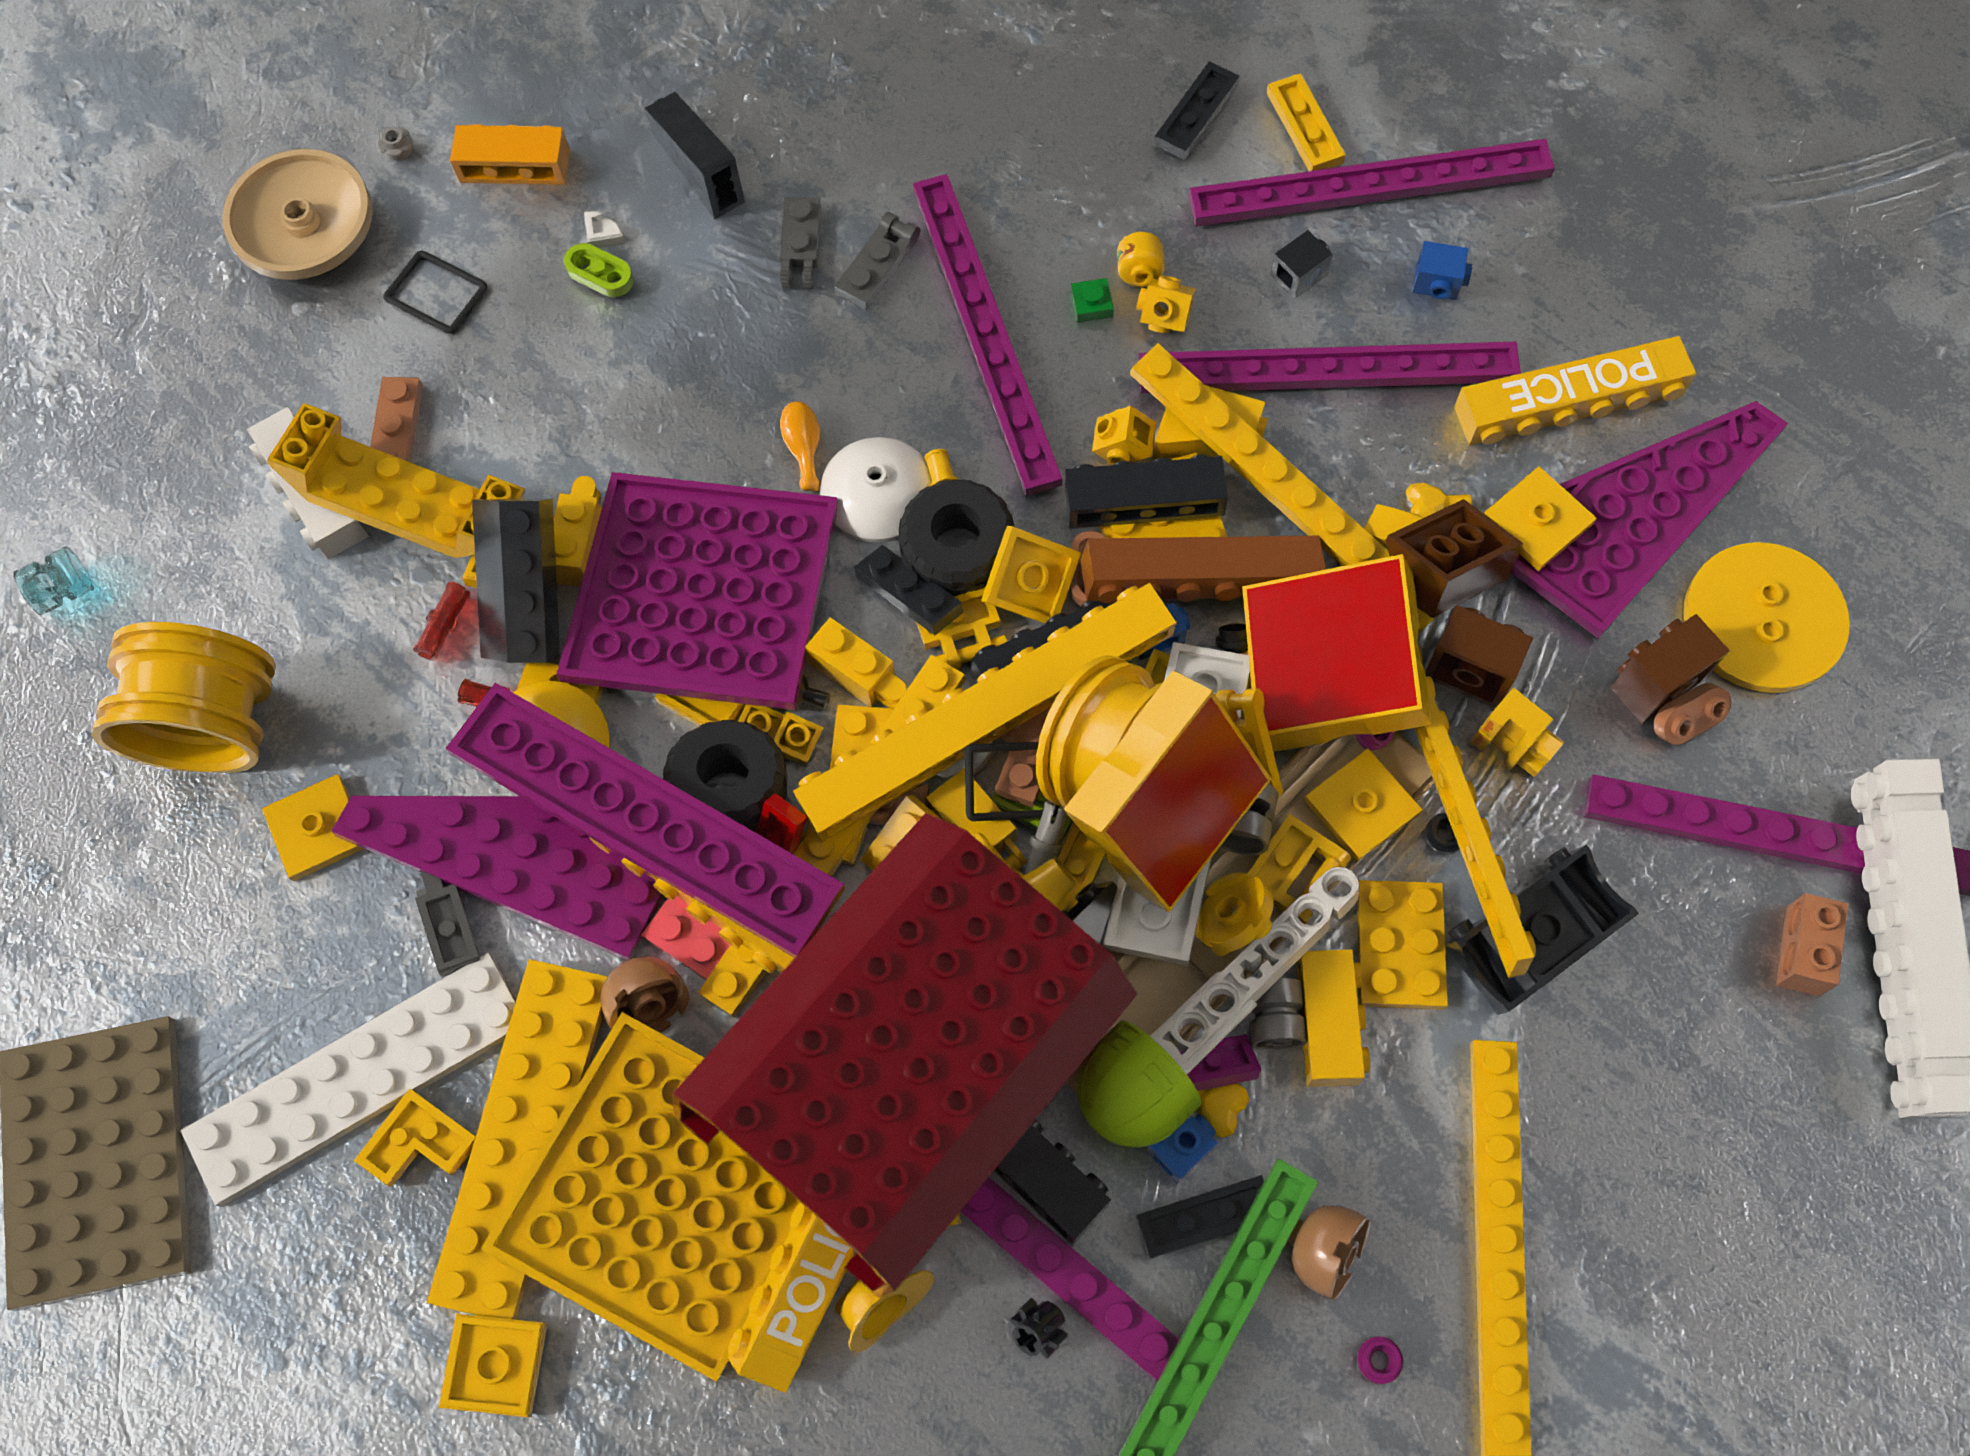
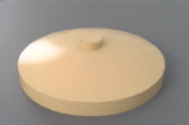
(297, 214)

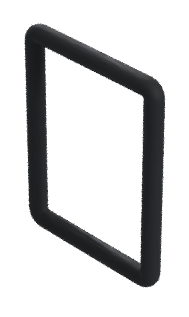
(416, 313)
(969, 783)

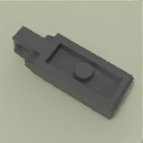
(446, 925)

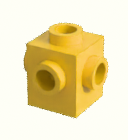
(1176, 296)
(1124, 436)

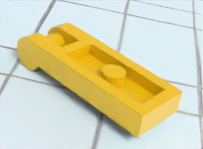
(1252, 727)

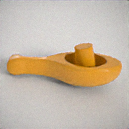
(802, 436)

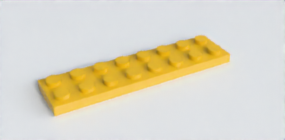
(534, 1079)

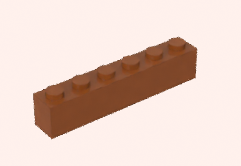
(1194, 565)

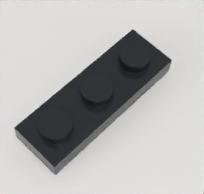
(1196, 110)
(917, 598)
(1197, 1218)

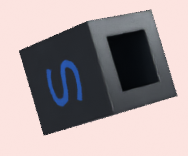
(1301, 264)

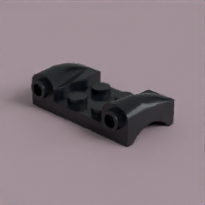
(1567, 916)

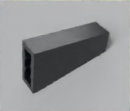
(697, 154)

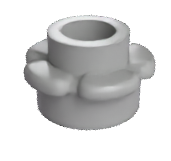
(395, 143)

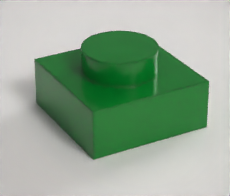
(1092, 300)

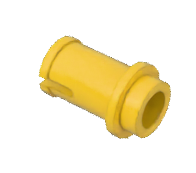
(939, 466)

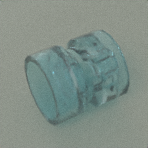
(66, 574)

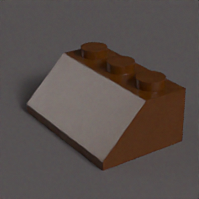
(1454, 555)

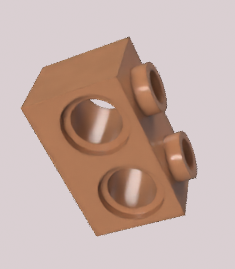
(1812, 944)

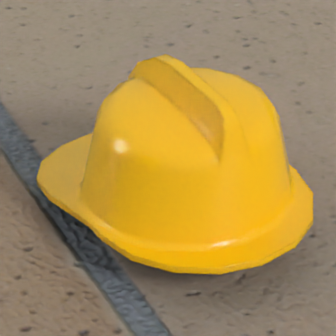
(872, 1316)

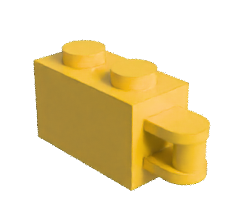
(575, 529)
(854, 665)
(950, 805)

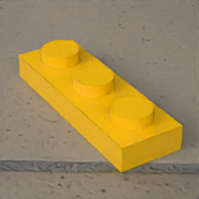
(1305, 123)

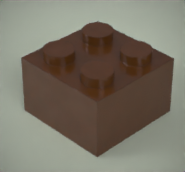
(1478, 656)
(1668, 666)

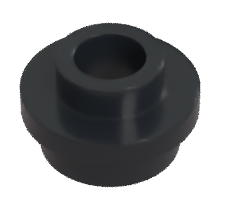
(1232, 638)
(1434, 840)

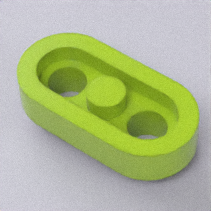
(601, 272)

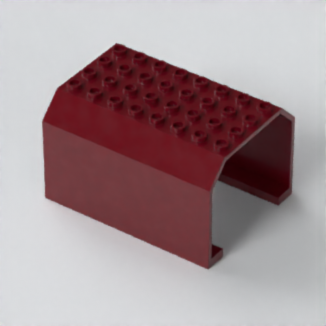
(908, 1046)

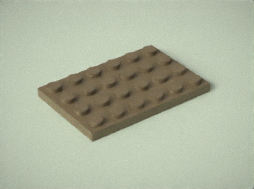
(93, 1164)

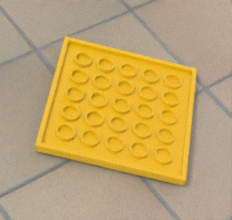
(643, 1213)

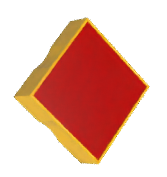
(1337, 653)
(1170, 791)

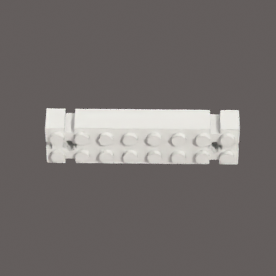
(1917, 935)

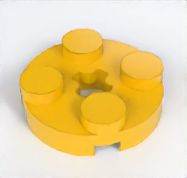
(1227, 931)

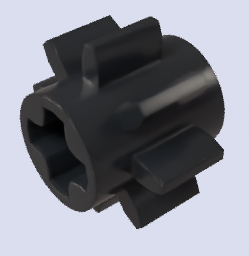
(1039, 1328)

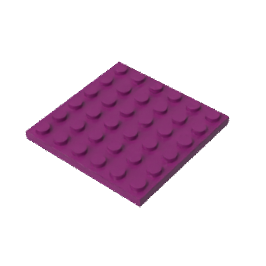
(700, 591)

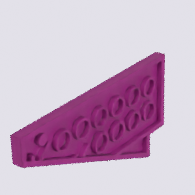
(1646, 512)
(510, 858)

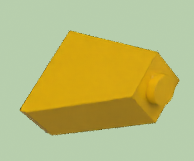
(1177, 440)

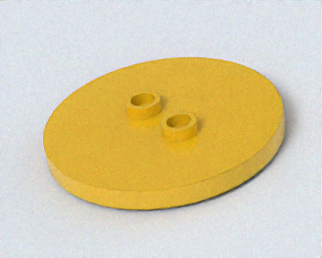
(1772, 613)

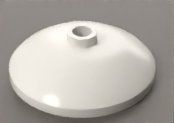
(868, 507)

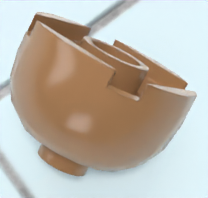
(645, 991)
(1327, 1247)

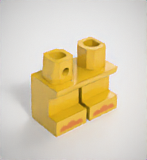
(1520, 733)

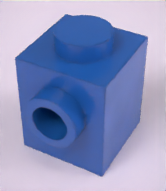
(1441, 270)
(1184, 1148)

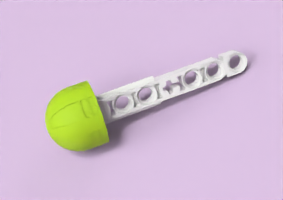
(1138, 1084)

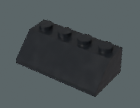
(516, 580)

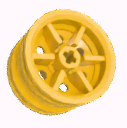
(184, 698)
(1089, 723)

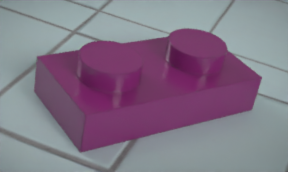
(1226, 1064)

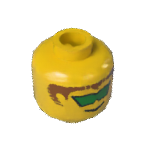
(1141, 257)

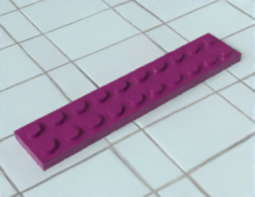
(647, 820)

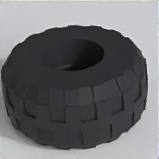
(947, 507)
(728, 748)

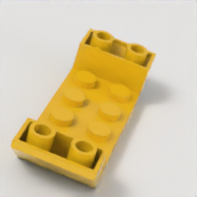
(380, 486)

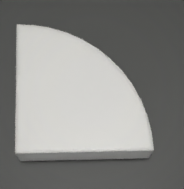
(602, 230)

